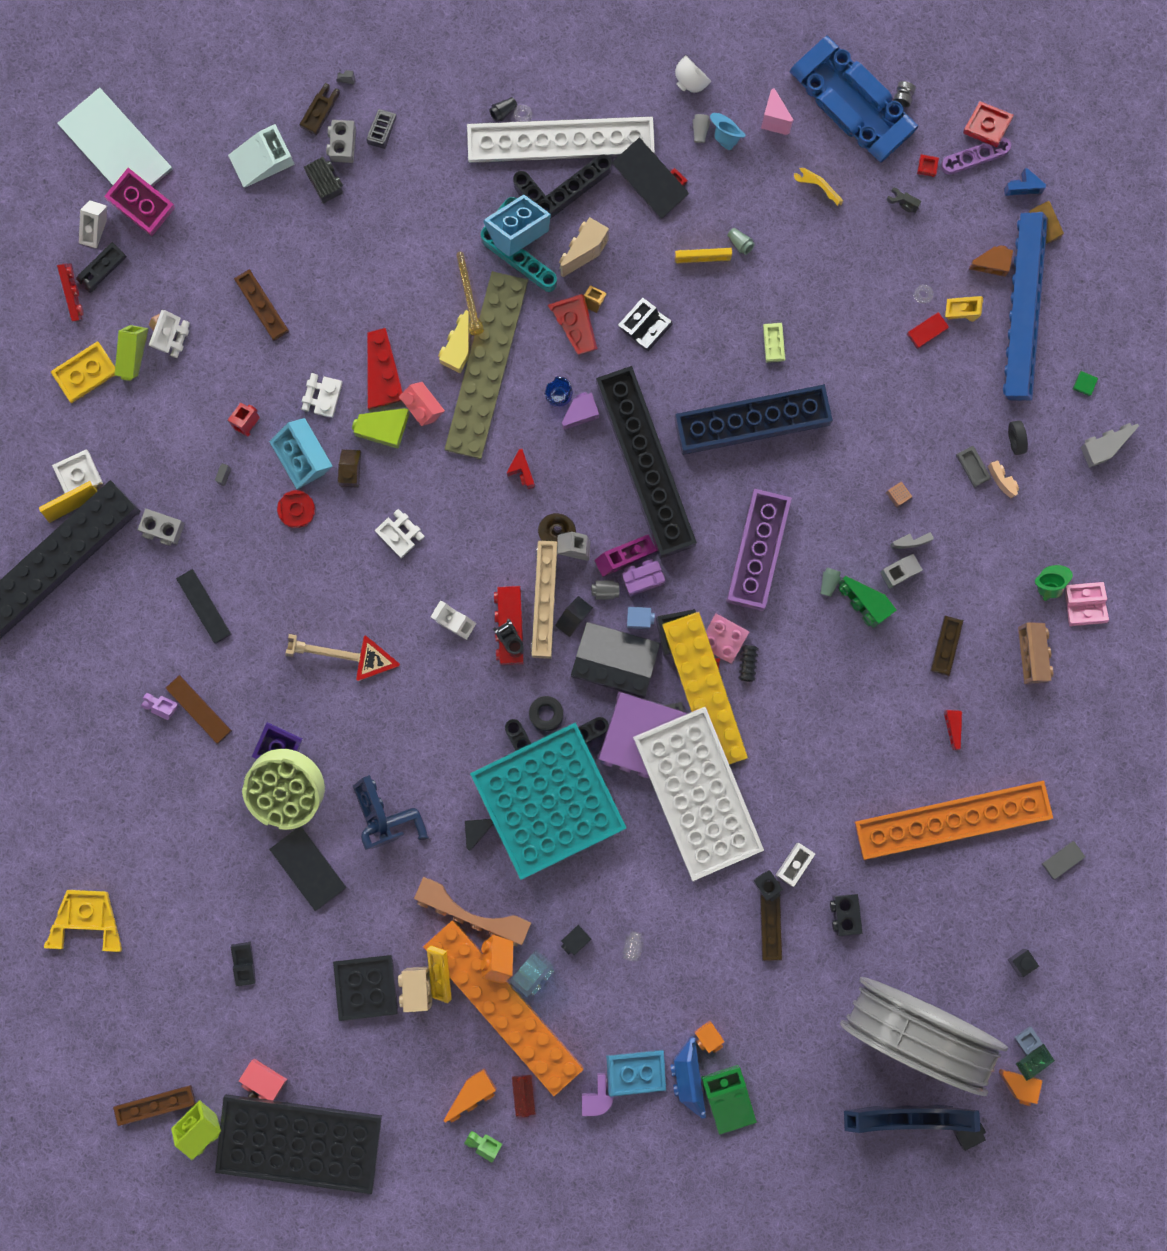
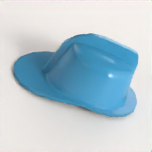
(726, 131)

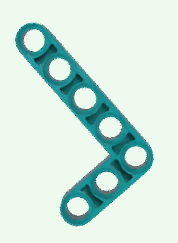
(528, 262)

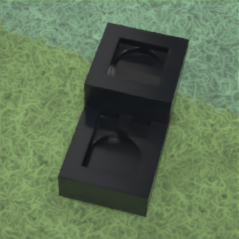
(243, 964)

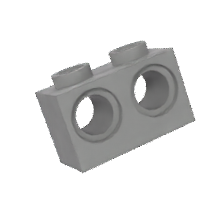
(344, 141)
(162, 524)

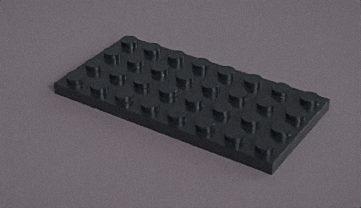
(298, 1144)

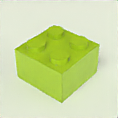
(196, 1130)

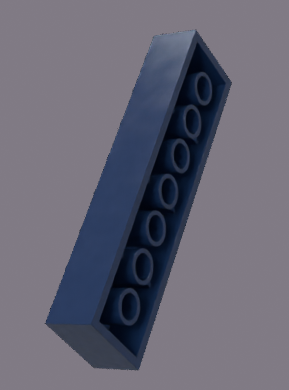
(753, 419)

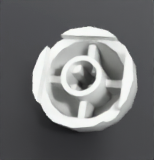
(690, 76)

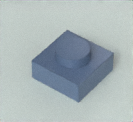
(1028, 1040)

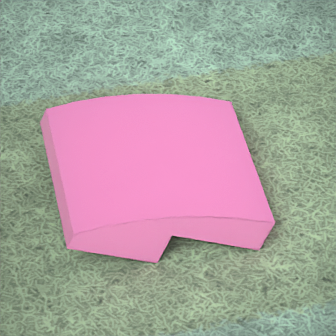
(1086, 604)

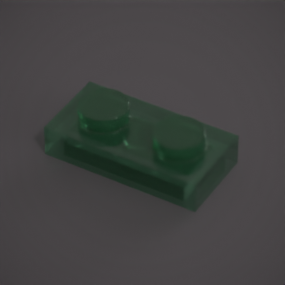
(1035, 1062)

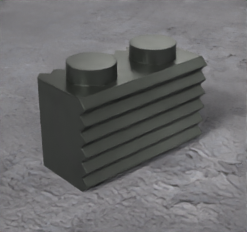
(323, 179)

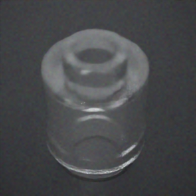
(633, 946)

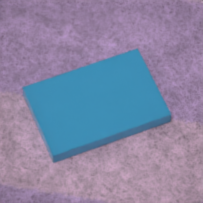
(636, 1073)

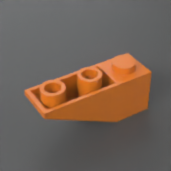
(475, 1089)

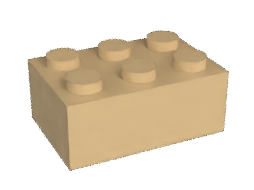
(415, 989)

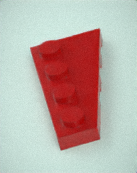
(383, 377)

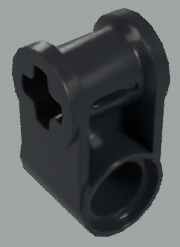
(508, 635)

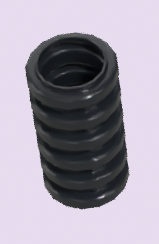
(748, 663)

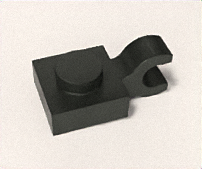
(906, 200)

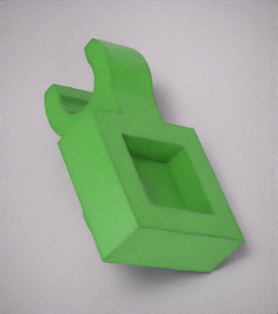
(486, 1146)

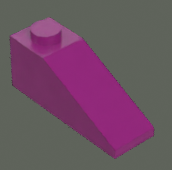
(624, 555)

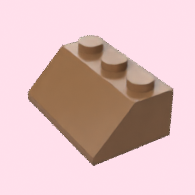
(1035, 653)

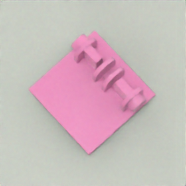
(725, 638)

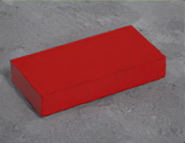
(927, 330)

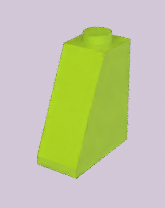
(130, 351)
(382, 426)

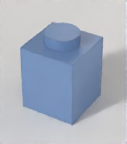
(640, 617)

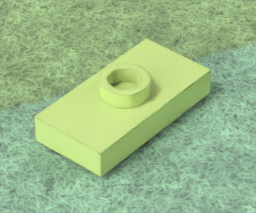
(773, 342)

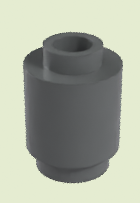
(605, 590)

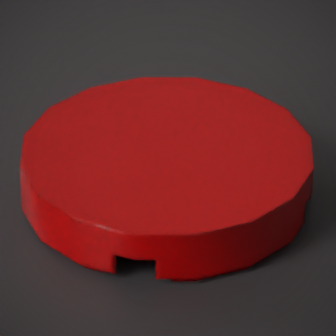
(296, 509)

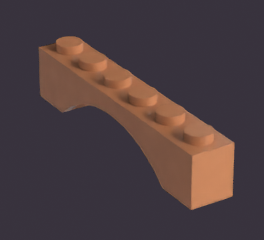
(434, 894)

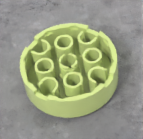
(283, 789)

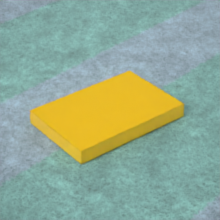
(84, 372)

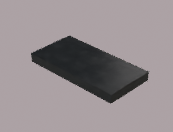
(650, 178)
(308, 868)

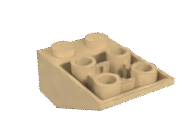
(585, 247)

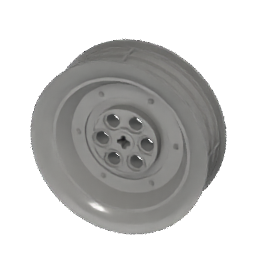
(923, 1037)

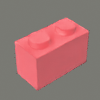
(421, 403)
(262, 1080)

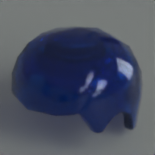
(559, 392)

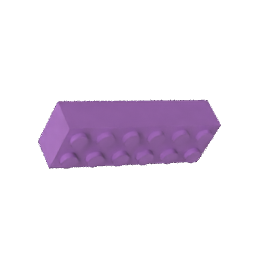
(758, 550)

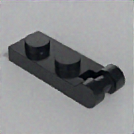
(101, 267)

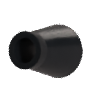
(502, 109)

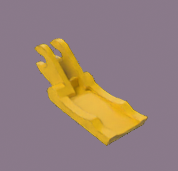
(810, 177)

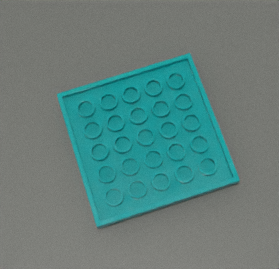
(548, 801)

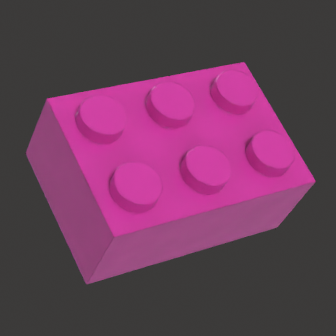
(139, 201)

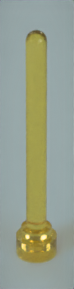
(475, 326)

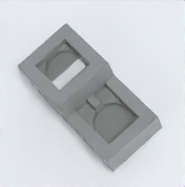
(908, 542)

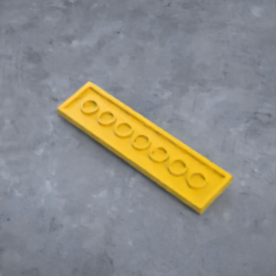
(703, 681)

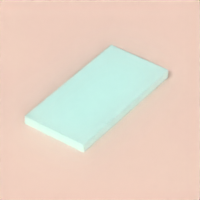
(112, 140)

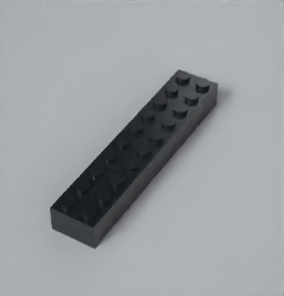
(646, 462)
(63, 553)

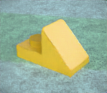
(964, 308)

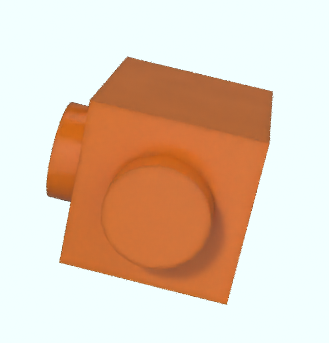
(709, 1038)

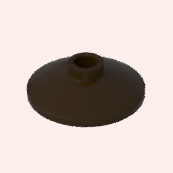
(546, 527)

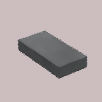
(973, 466)
(1063, 860)

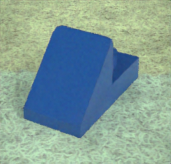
(1030, 185)

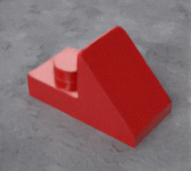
(519, 465)

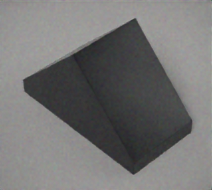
(573, 616)
(475, 831)

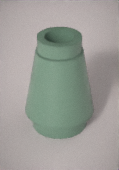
(742, 242)
(829, 581)

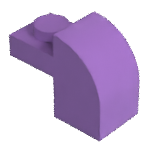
(597, 1103)

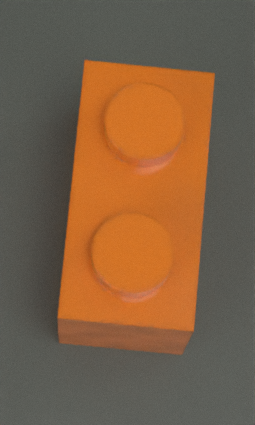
(497, 959)

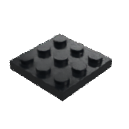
(365, 987)

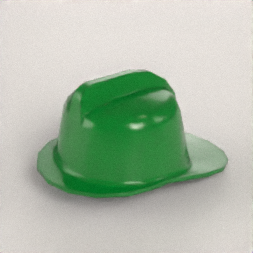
(1053, 581)

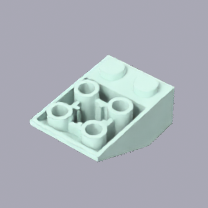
(261, 156)

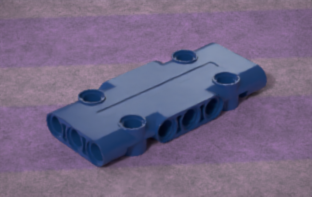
(853, 98)

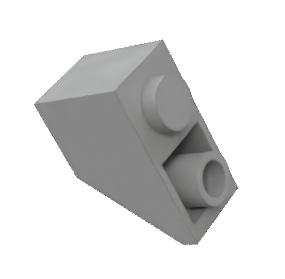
(574, 545)
(901, 571)

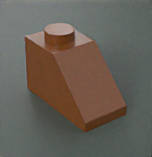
(994, 261)

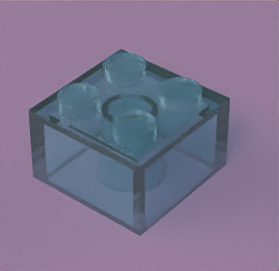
(531, 973)

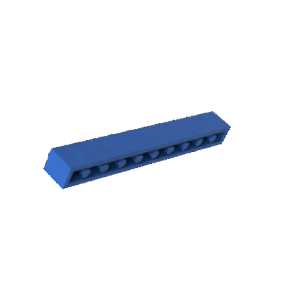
(1026, 306)

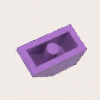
(580, 411)

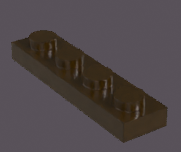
(770, 926)

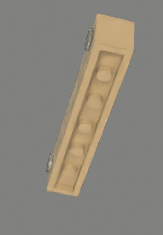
(544, 599)

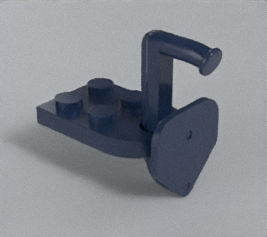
(377, 822)

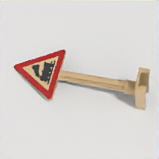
(371, 659)

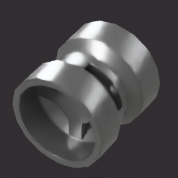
(904, 93)

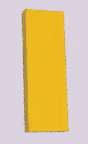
(703, 255)
(68, 502)
(439, 974)

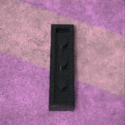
(203, 606)

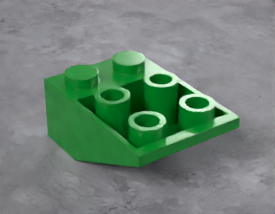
(871, 603)
(729, 1099)

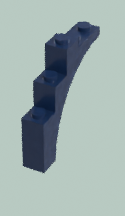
(911, 1117)

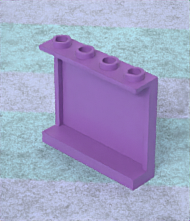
(629, 719)

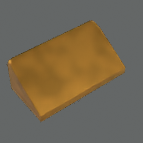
(1054, 229)

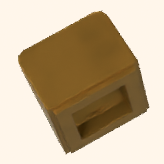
(594, 298)

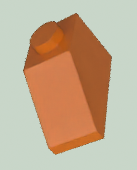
(1025, 1091)

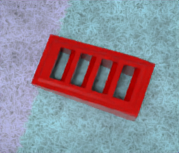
(954, 726)

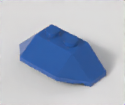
(688, 1078)

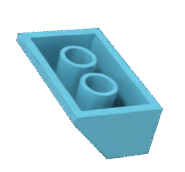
(300, 453)

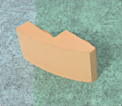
(1007, 484)

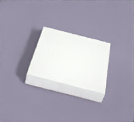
(77, 471)

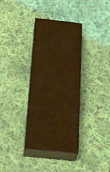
(946, 645)

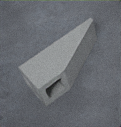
(1102, 449)

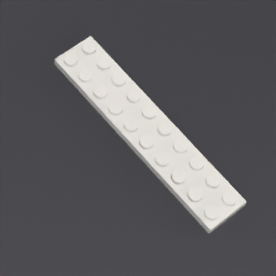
(556, 139)

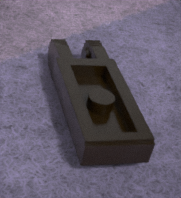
(319, 110)

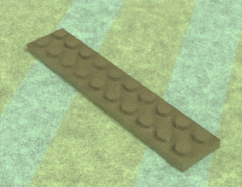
(486, 365)

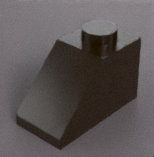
(349, 468)

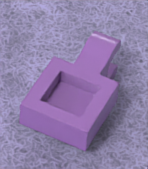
(162, 707)

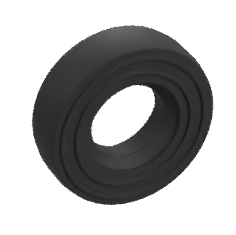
(1018, 437)
(534, 713)

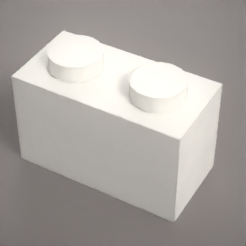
(795, 864)

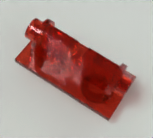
(523, 1095)

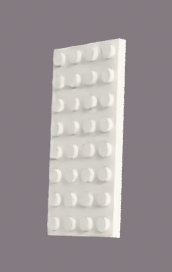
(698, 793)

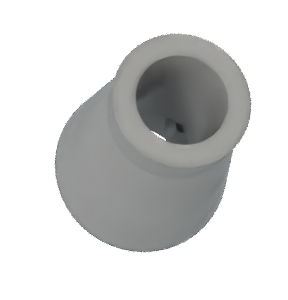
(700, 126)

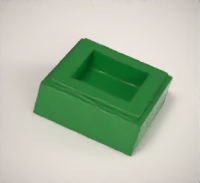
(1085, 383)

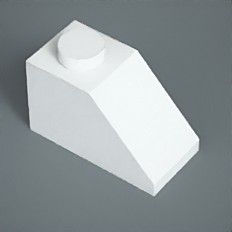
(92, 223)

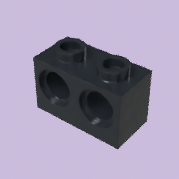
(851, 913)

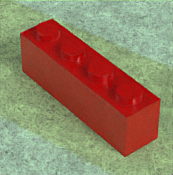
(509, 608)

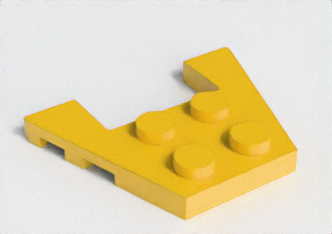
(85, 911)

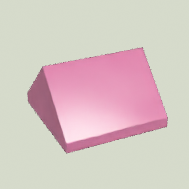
(776, 115)

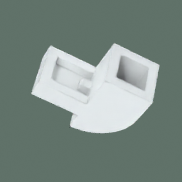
(453, 620)

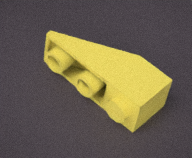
(457, 350)

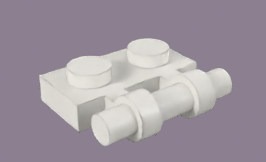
(165, 331)
(327, 397)
(395, 538)

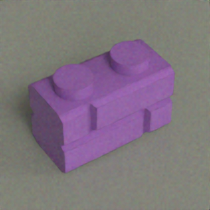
(643, 577)

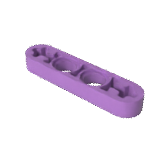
(974, 153)

